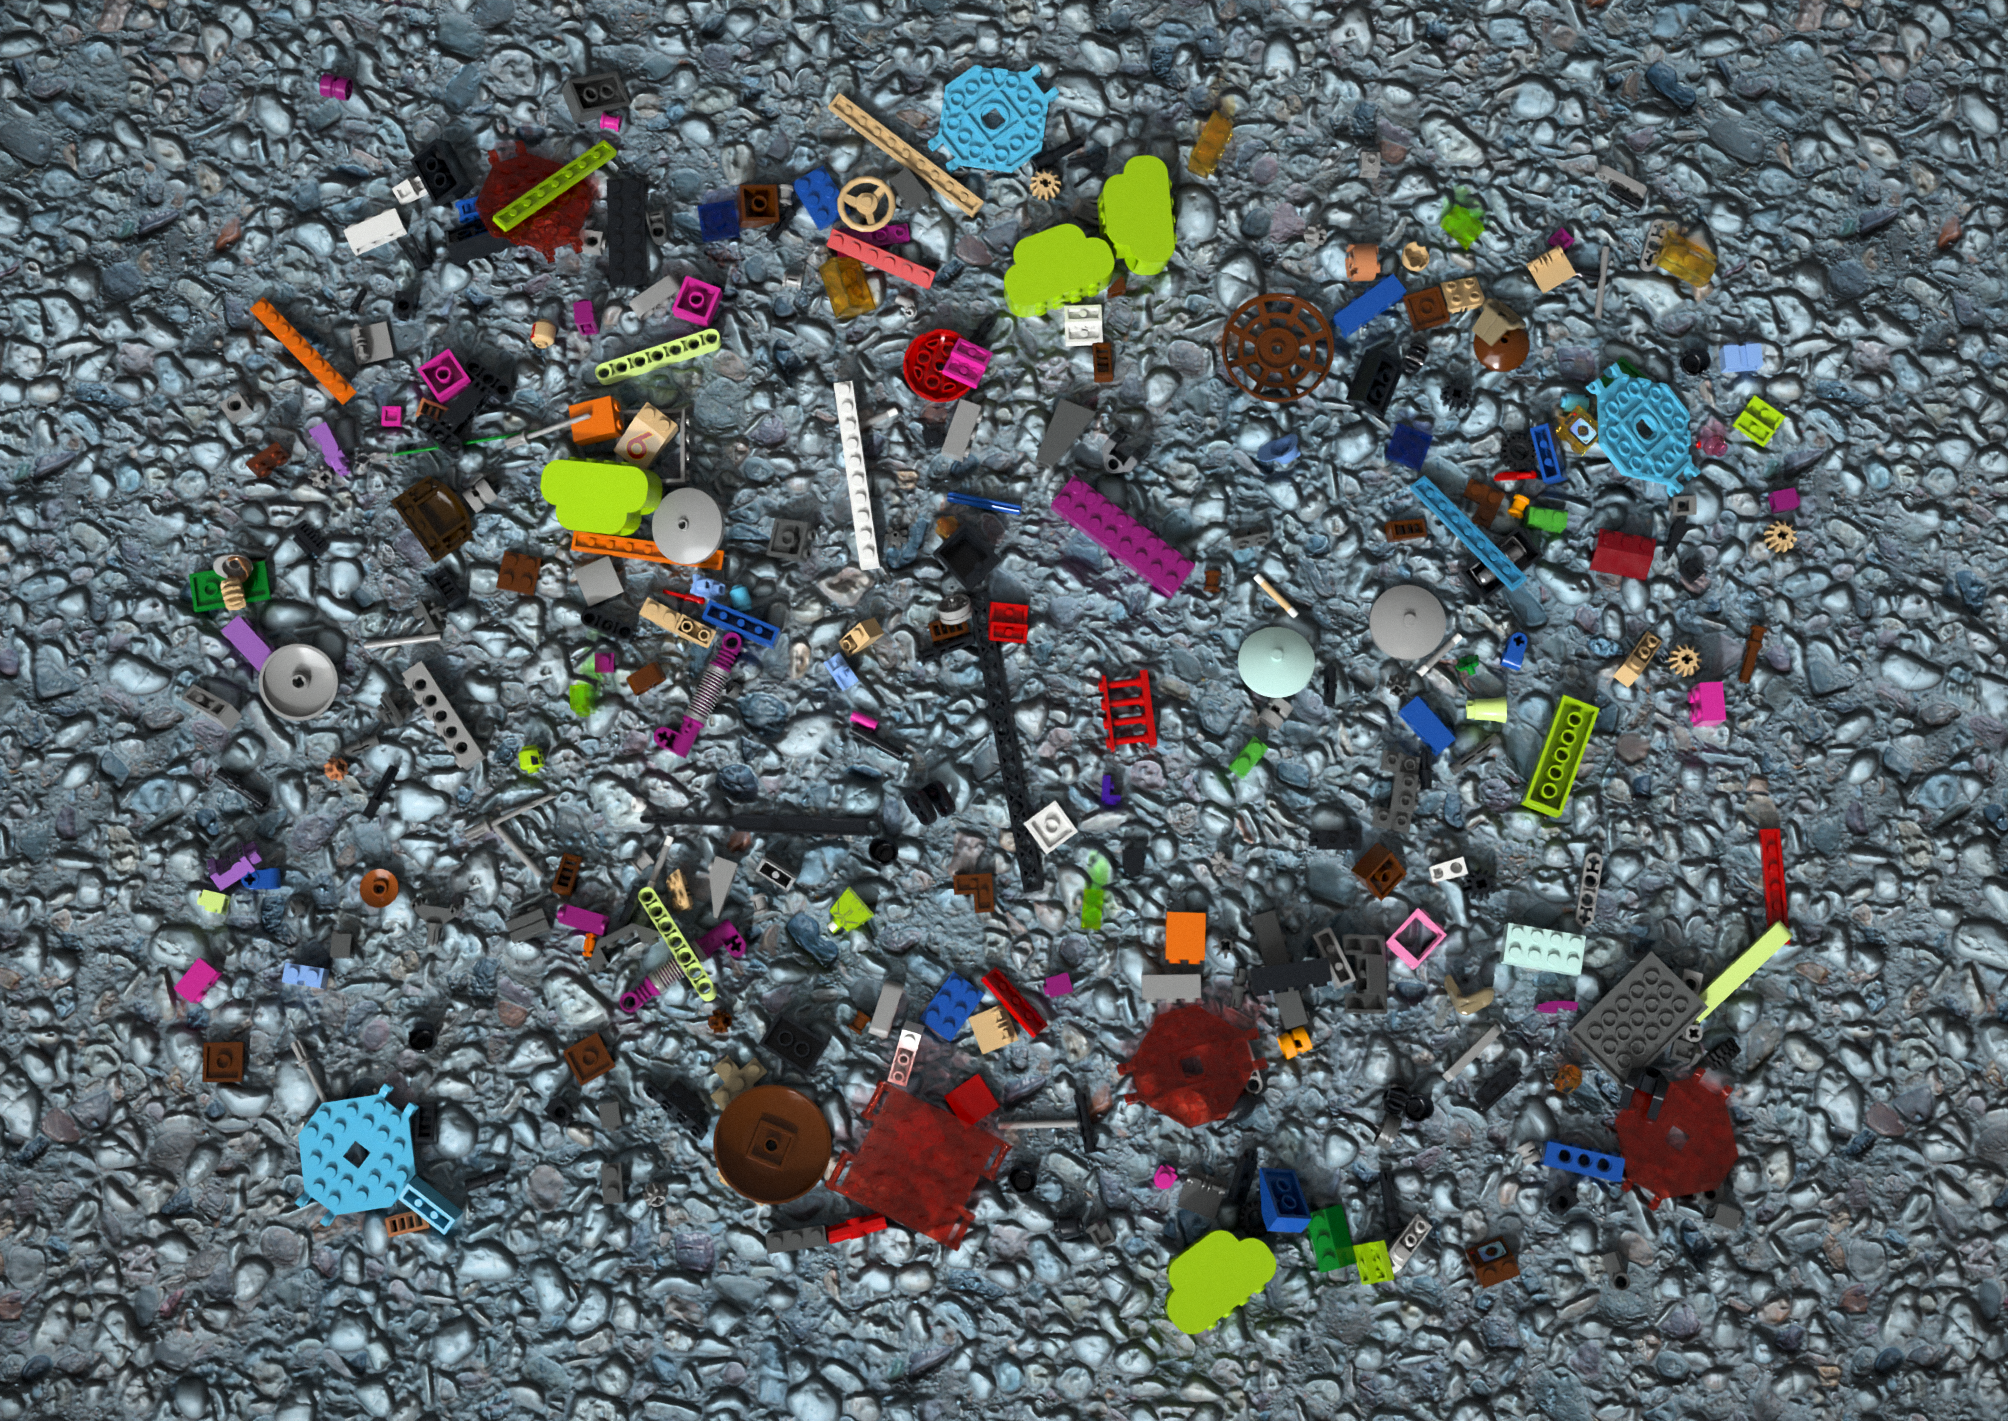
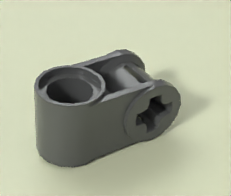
(657, 223)

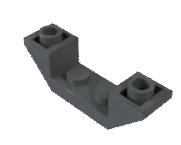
(599, 959)

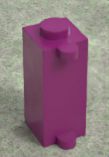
(583, 919)

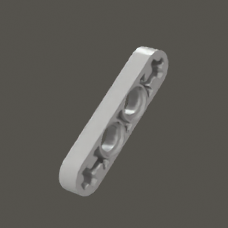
(1590, 890)
(1472, 1052)

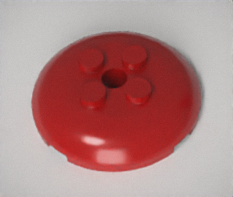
(921, 363)

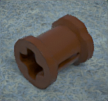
(1212, 581)
(859, 1022)

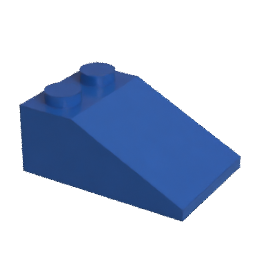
(1282, 1201)

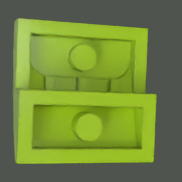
(1758, 421)
(1373, 1262)

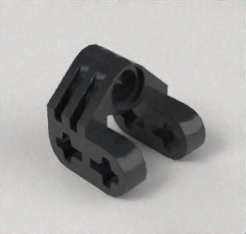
(1124, 464)
(922, 800)
(1649, 1081)

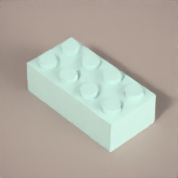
(1542, 949)

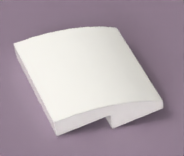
(1083, 325)

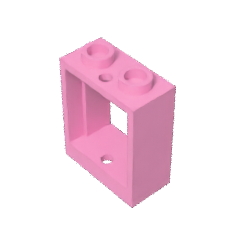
(1401, 952)

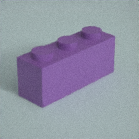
(248, 642)

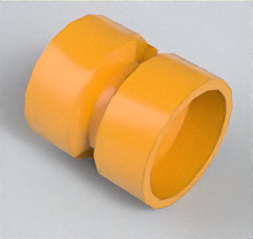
(1287, 1043)

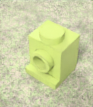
(214, 901)

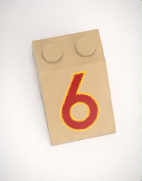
(646, 436)

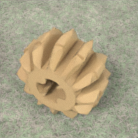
(1045, 178)
(1775, 541)
(233, 594)
(1680, 666)

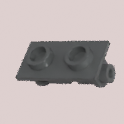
(1257, 537)

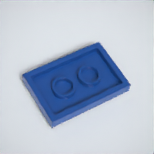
(819, 197)
(951, 1006)

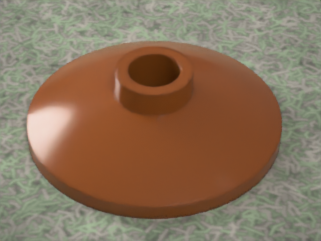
(370, 884)

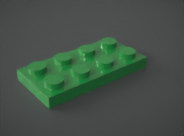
(207, 590)

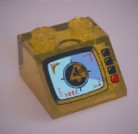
(1578, 430)

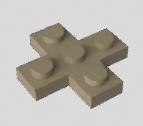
(736, 1080)

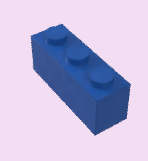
(1548, 453)
(1427, 725)

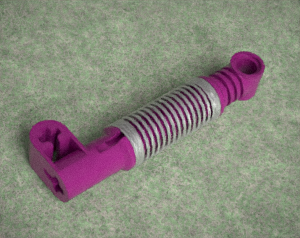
(705, 700)
(672, 971)

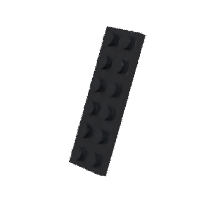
(627, 233)

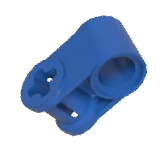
(467, 210)
(1512, 654)
(265, 879)

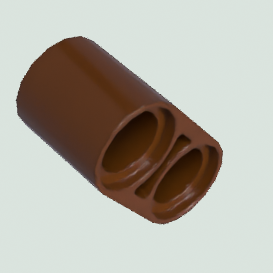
(646, 678)

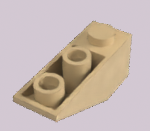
(1637, 659)

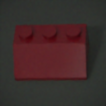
(1622, 554)

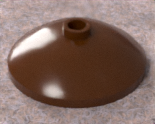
(1503, 356)

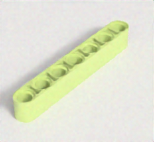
(649, 354)
(671, 938)
(1743, 967)

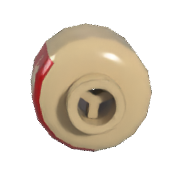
(543, 333)

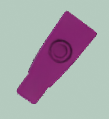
(882, 237)

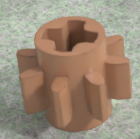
(336, 768)

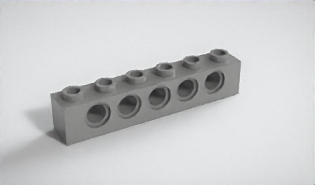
(420, 673)

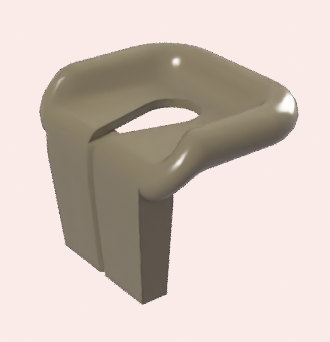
(1493, 326)
(1468, 1004)

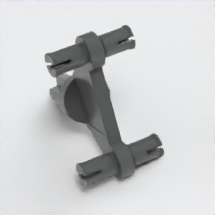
(434, 917)

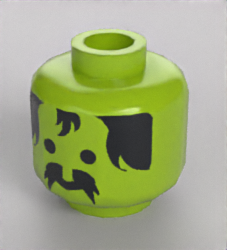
(531, 758)

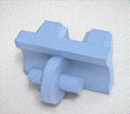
(707, 587)
(841, 671)

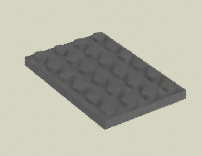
(1637, 1018)

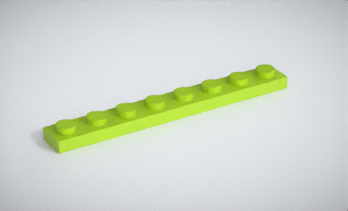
(554, 185)

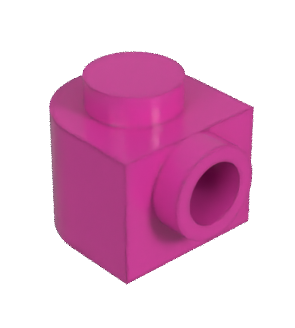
(1164, 1177)

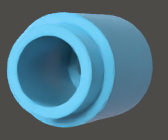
(1571, 400)
(740, 598)

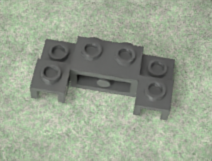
(1402, 794)
(1369, 974)

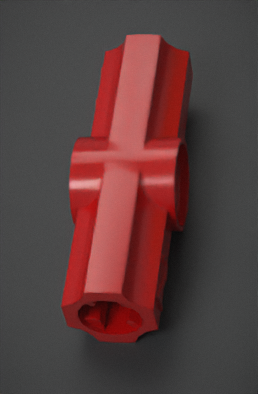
(856, 1227)

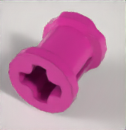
(611, 122)

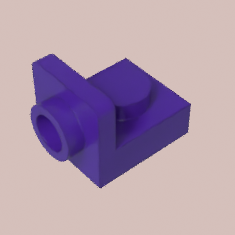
(1107, 787)

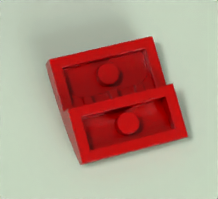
(1008, 622)
(972, 1100)

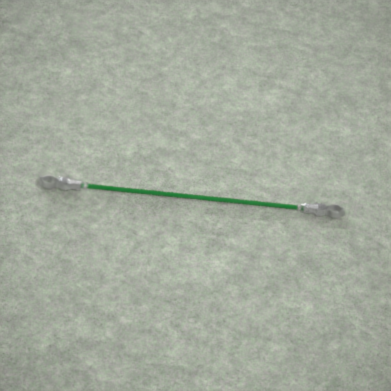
(376, 457)

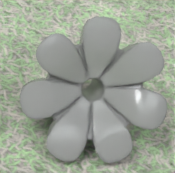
(1221, 863)

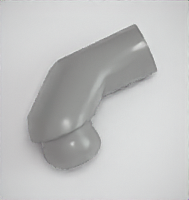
(909, 305)

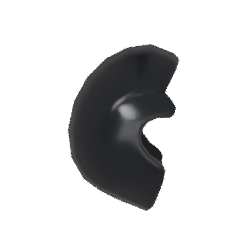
(1695, 361)
(883, 851)
(423, 1038)
(1418, 1107)
(1022, 1179)

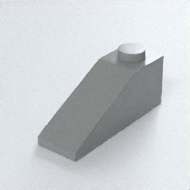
(212, 707)
(721, 880)

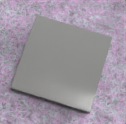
(598, 580)

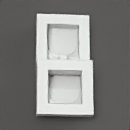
(409, 190)

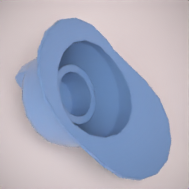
(1281, 450)

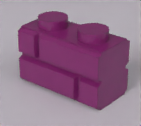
(585, 317)

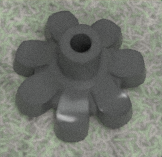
(898, 539)

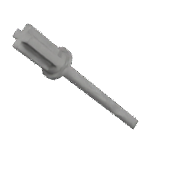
(525, 437)
(483, 827)
(304, 1060)

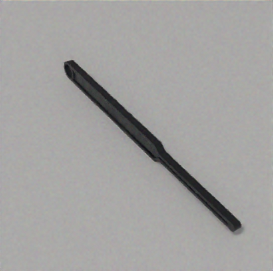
(776, 824)

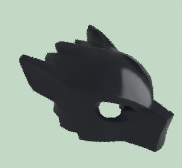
(1243, 1108)

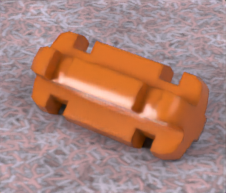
(589, 944)

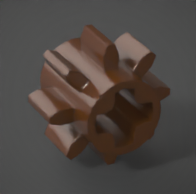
(720, 1021)

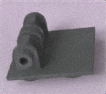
(1202, 1194)

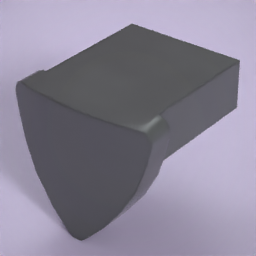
(1685, 1052)
(1100, 1233)

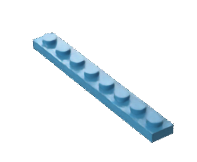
(1468, 533)

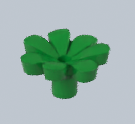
(1468, 664)

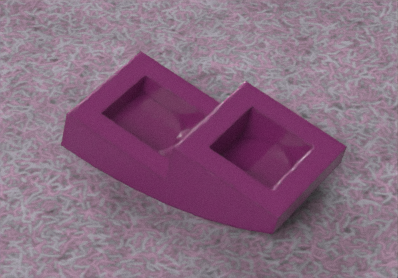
(1551, 1007)

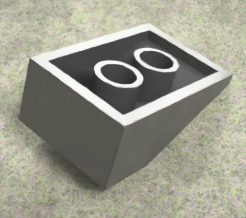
(593, 95)

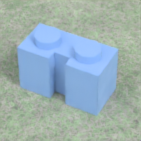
(1740, 358)
(297, 974)

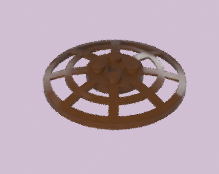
(1278, 337)

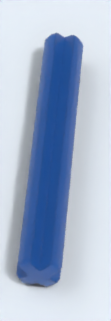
(982, 502)

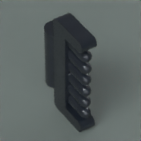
(308, 544)

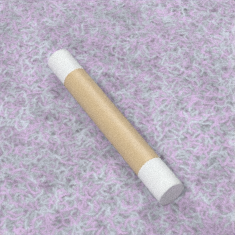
(1275, 595)

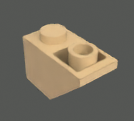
(861, 636)

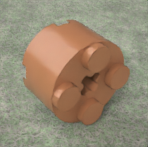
(1362, 262)

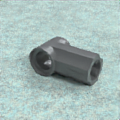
(1615, 1268)

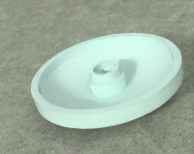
(1276, 662)

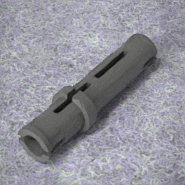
(1456, 766)

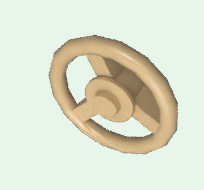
(866, 204)

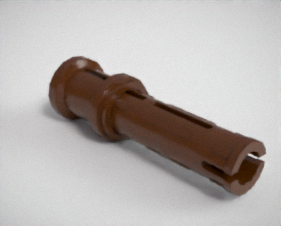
(1753, 645)

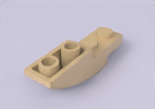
(677, 623)

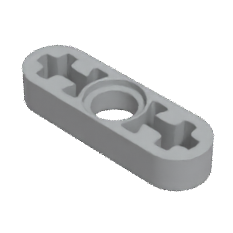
(1621, 181)
(1652, 231)

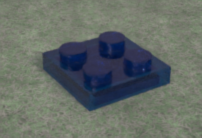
(718, 221)
(1408, 447)

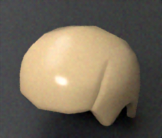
(1415, 257)

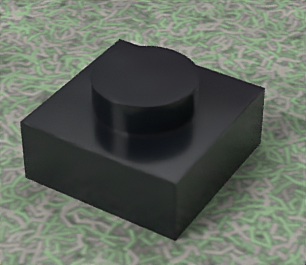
(933, 438)
(1691, 571)

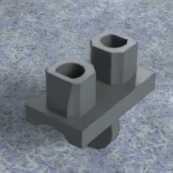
(431, 614)
(396, 715)

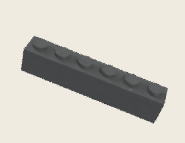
(1273, 952)

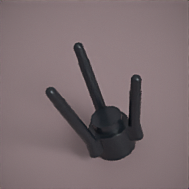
(1095, 162)
(422, 261)

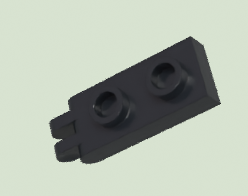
(1336, 839)
(1497, 1087)
(1243, 1176)

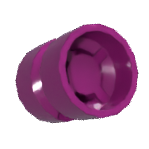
(333, 86)

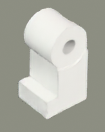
(1448, 870)

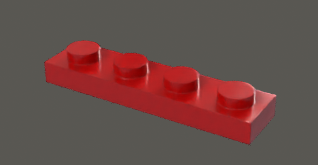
(1014, 1002)

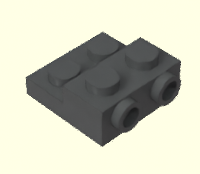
(791, 540)

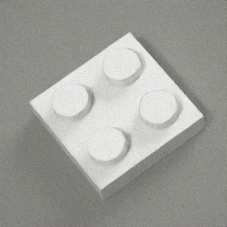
(1050, 827)

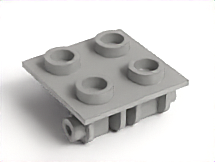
(371, 342)

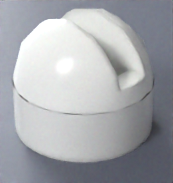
(637, 804)

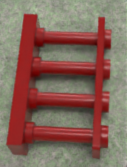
(1143, 700)

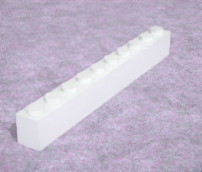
(857, 475)

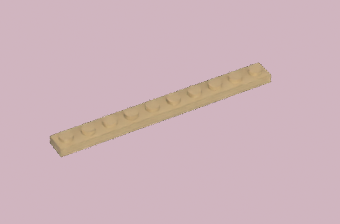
(905, 155)

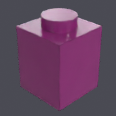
(1783, 500)
(1057, 985)

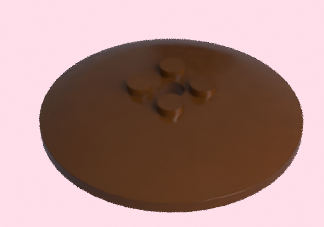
(800, 1141)

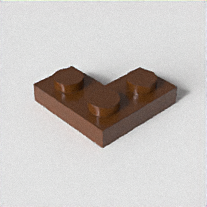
(1488, 500)
(980, 886)

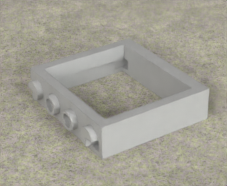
(673, 414)

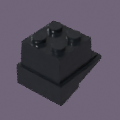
(966, 556)

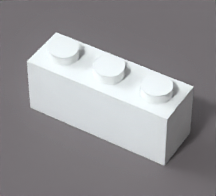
(375, 231)

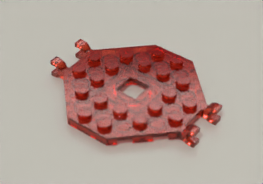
(550, 226)
(1199, 1097)
(1704, 1157)

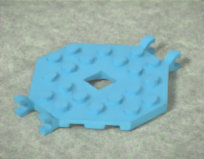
(974, 96)
(1665, 451)
(383, 1174)

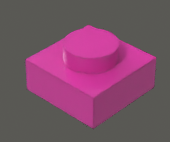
(391, 416)

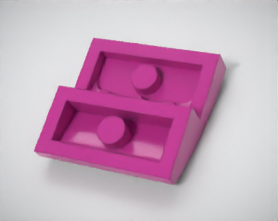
(967, 363)

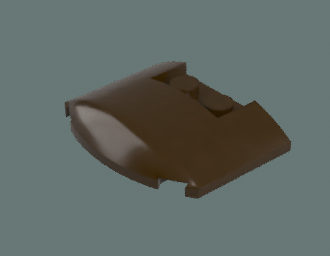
(434, 517)

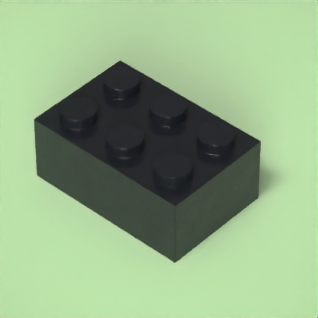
(794, 1044)

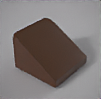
(1117, 289)

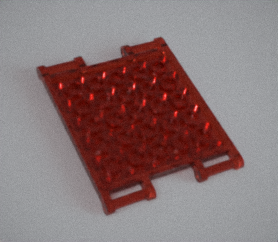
(918, 1165)

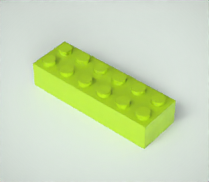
(1560, 756)

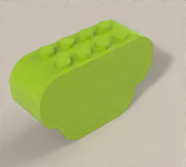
(1138, 215)
(1056, 270)
(600, 494)
(1215, 1278)

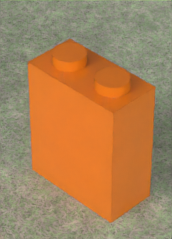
(603, 424)
(1185, 937)

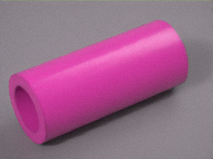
(864, 720)

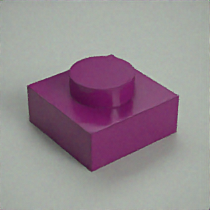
(1562, 239)
(604, 663)

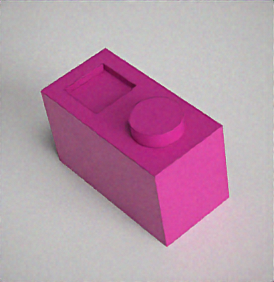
(197, 981)

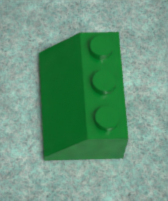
(1330, 1239)

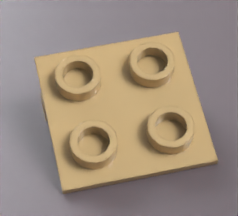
(1551, 269)
(1462, 294)
(677, 885)
(993, 1029)

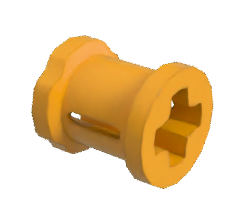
(1518, 506)

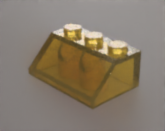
(1210, 146)
(1685, 260)
(846, 287)

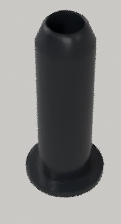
(357, 301)

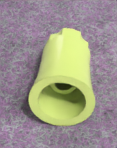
(1487, 709)

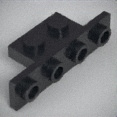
(679, 1103)

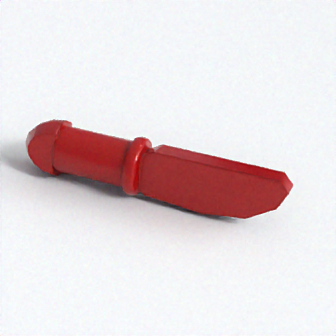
(1508, 476)
(687, 597)

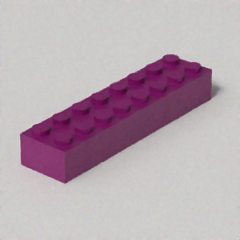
(1122, 536)

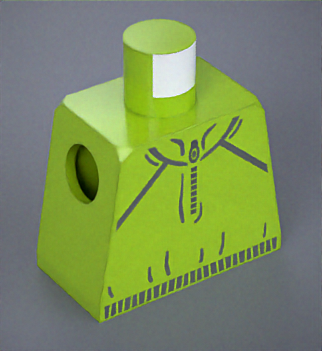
(849, 912)

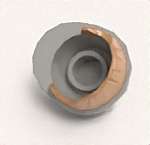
(233, 566)

